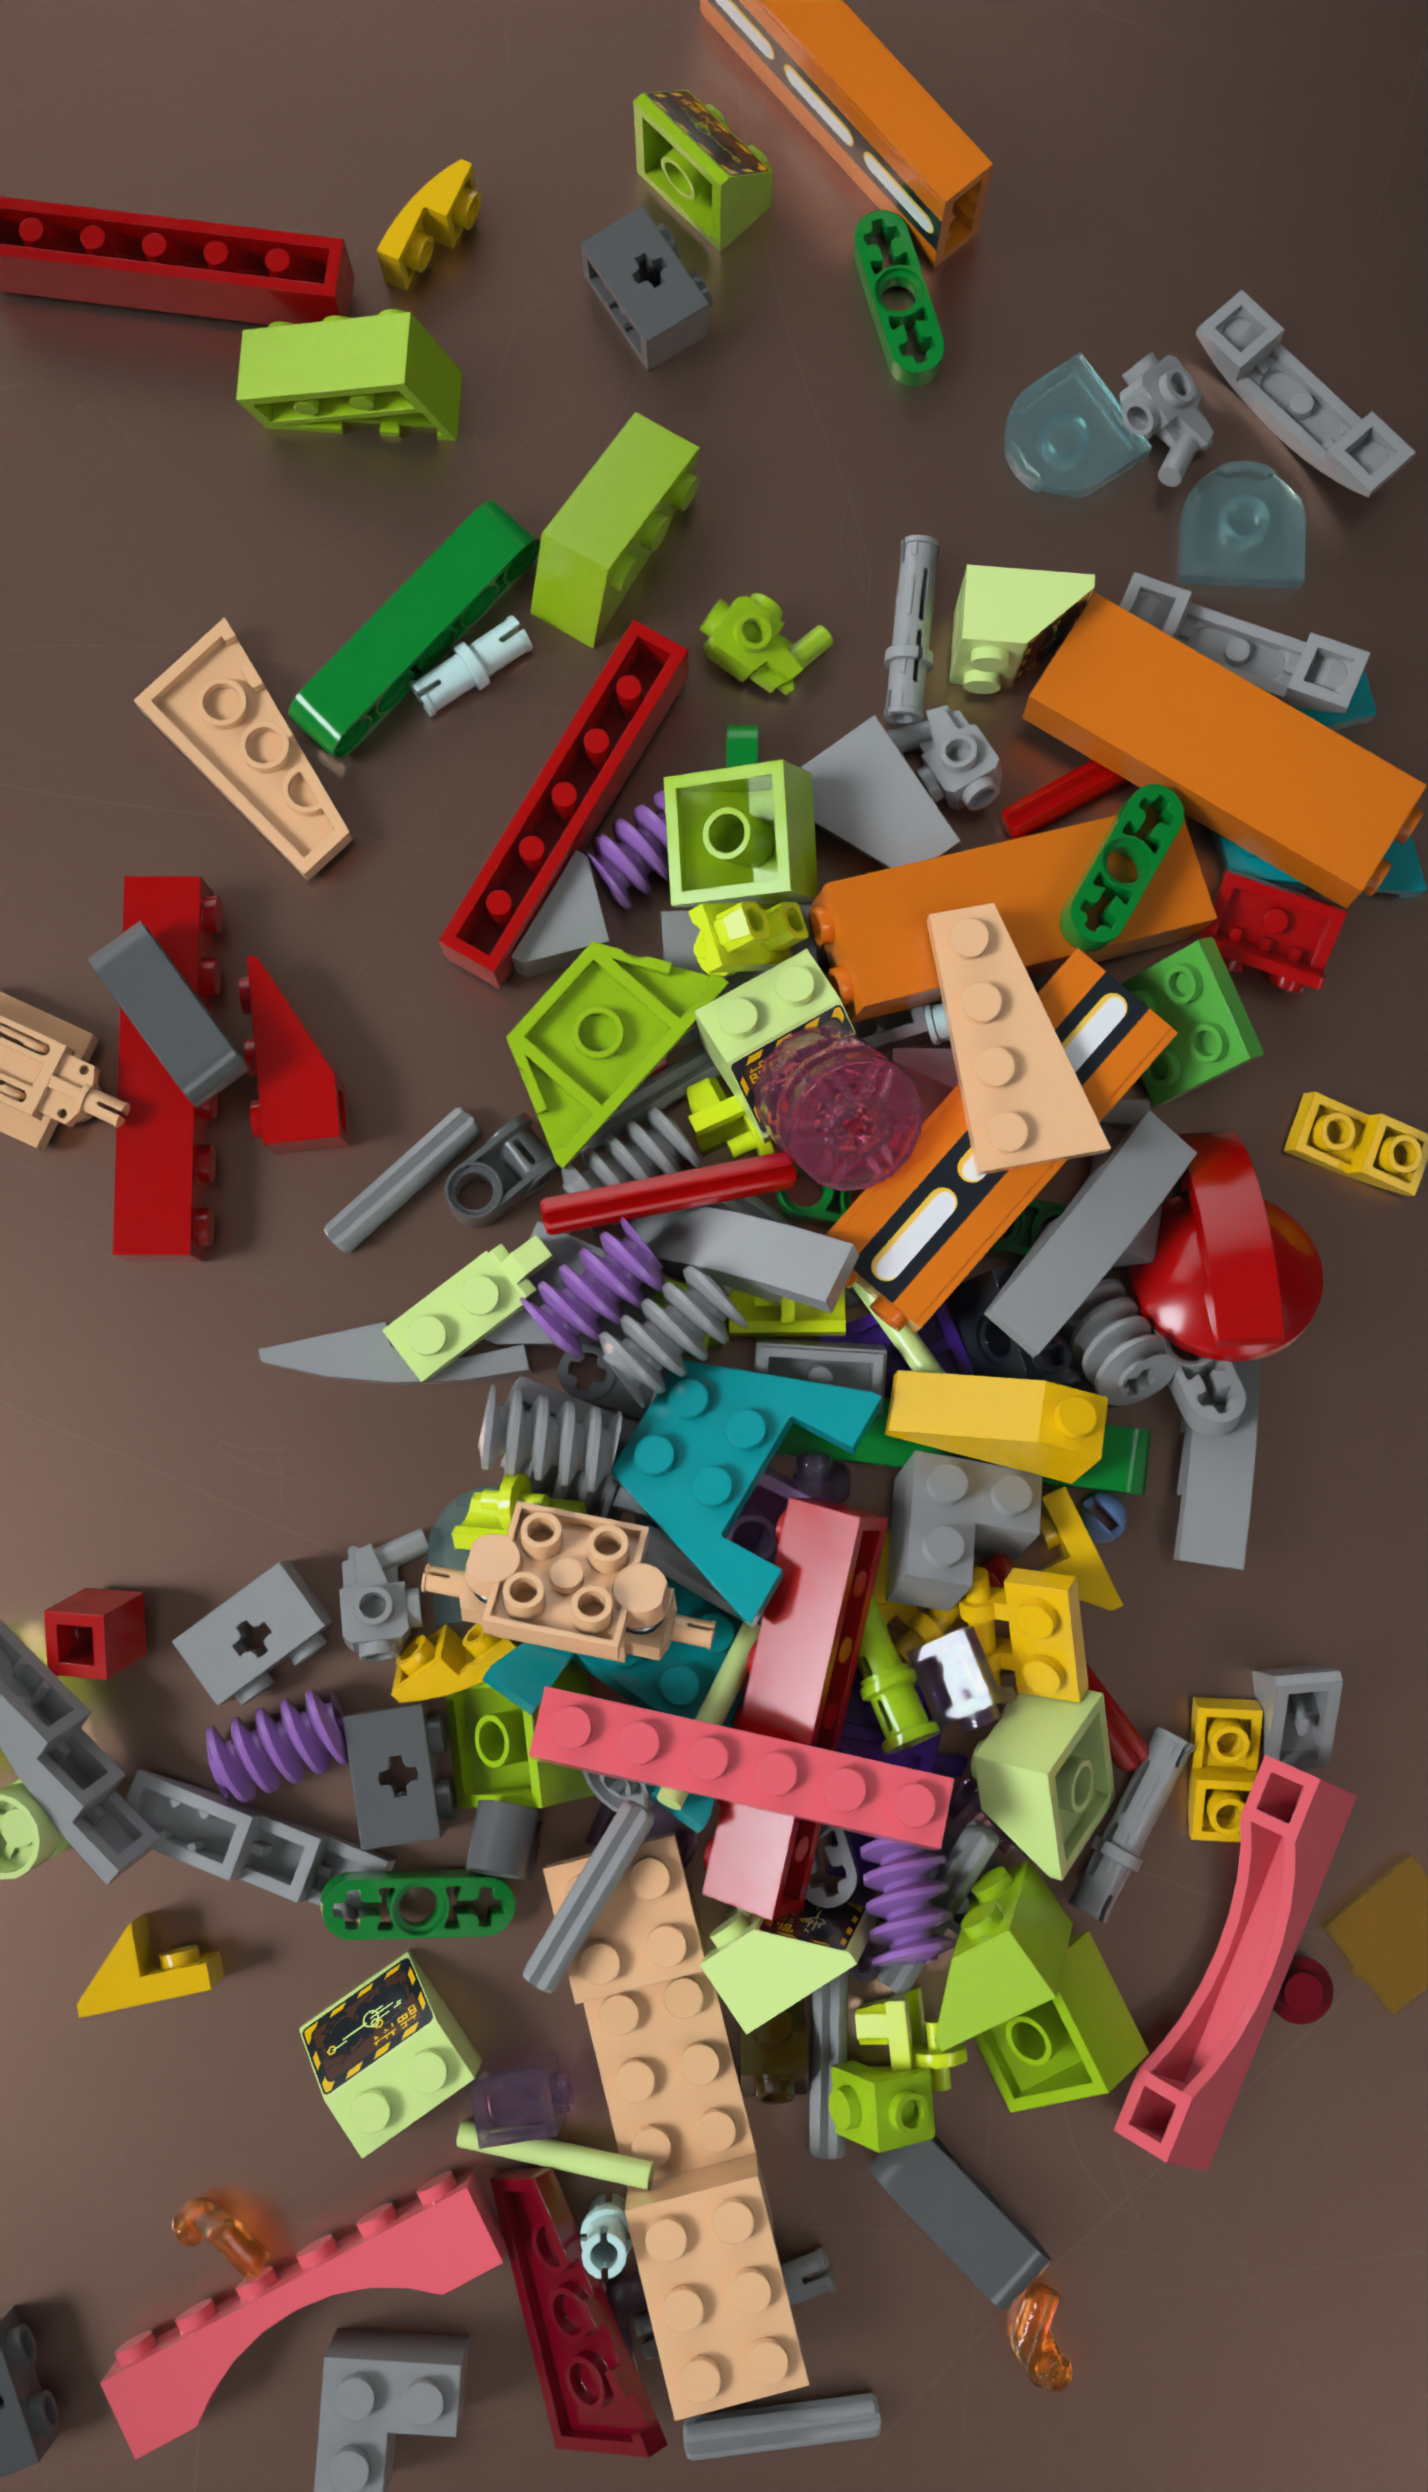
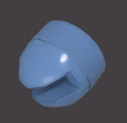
(1112, 1506)

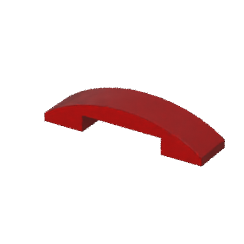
(1234, 1241)

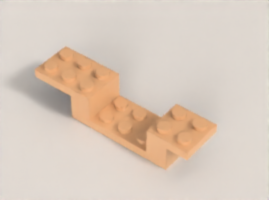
(679, 2102)

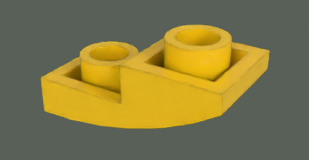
(432, 214)
(1358, 1144)
(446, 1663)
(1221, 1765)

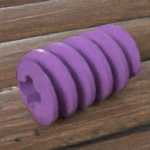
(634, 853)
(596, 1290)
(277, 1747)
(905, 1903)

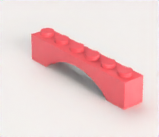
(742, 1768)
(1197, 2071)
(427, 2245)

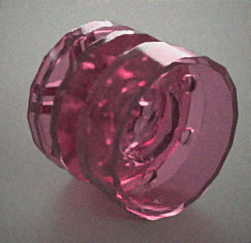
(838, 1107)

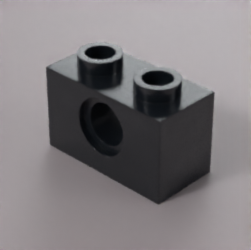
(992, 1350)

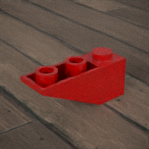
(297, 1087)

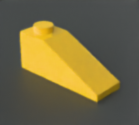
(1001, 1421)

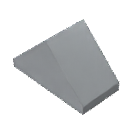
(564, 923)
(1298, 1713)

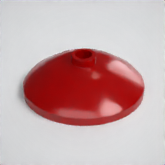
(1174, 1283)

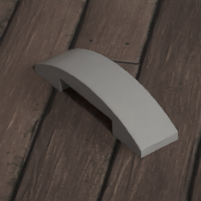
(1295, 403)
(1300, 673)

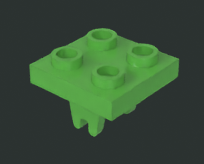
(1201, 1004)

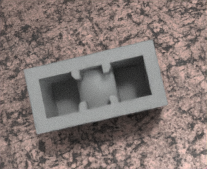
(217, 1643)

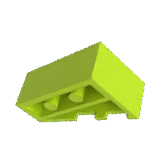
(350, 372)
(612, 528)

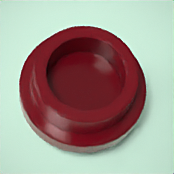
(1304, 1992)

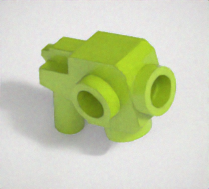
(748, 643)

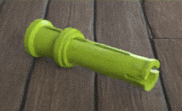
(891, 1688)

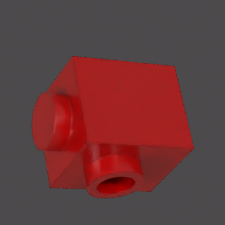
(95, 1633)

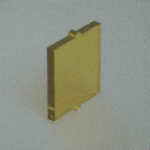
(1387, 1934)

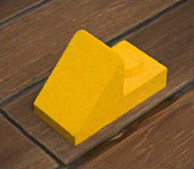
(1064, 1529)
(134, 1979)

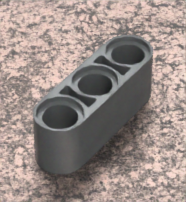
(168, 1014)
(963, 2218)

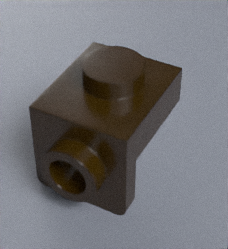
(776, 2058)

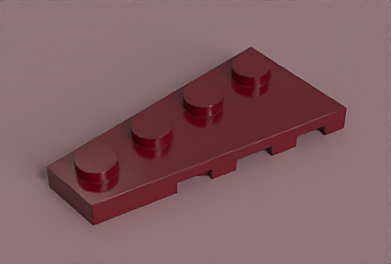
(575, 2341)

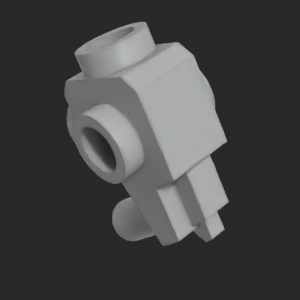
(1165, 403)
(955, 758)
(375, 1603)

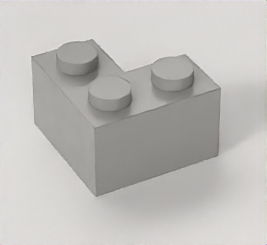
(947, 1514)
(382, 2388)

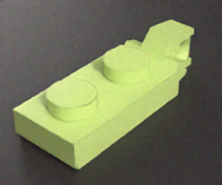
(467, 1307)

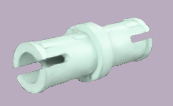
(471, 665)
(606, 2236)

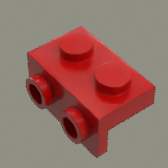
(1274, 930)

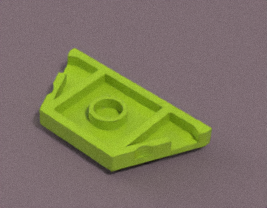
(602, 1037)

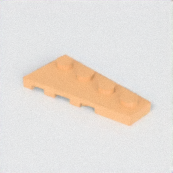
(237, 737)
(1008, 1061)

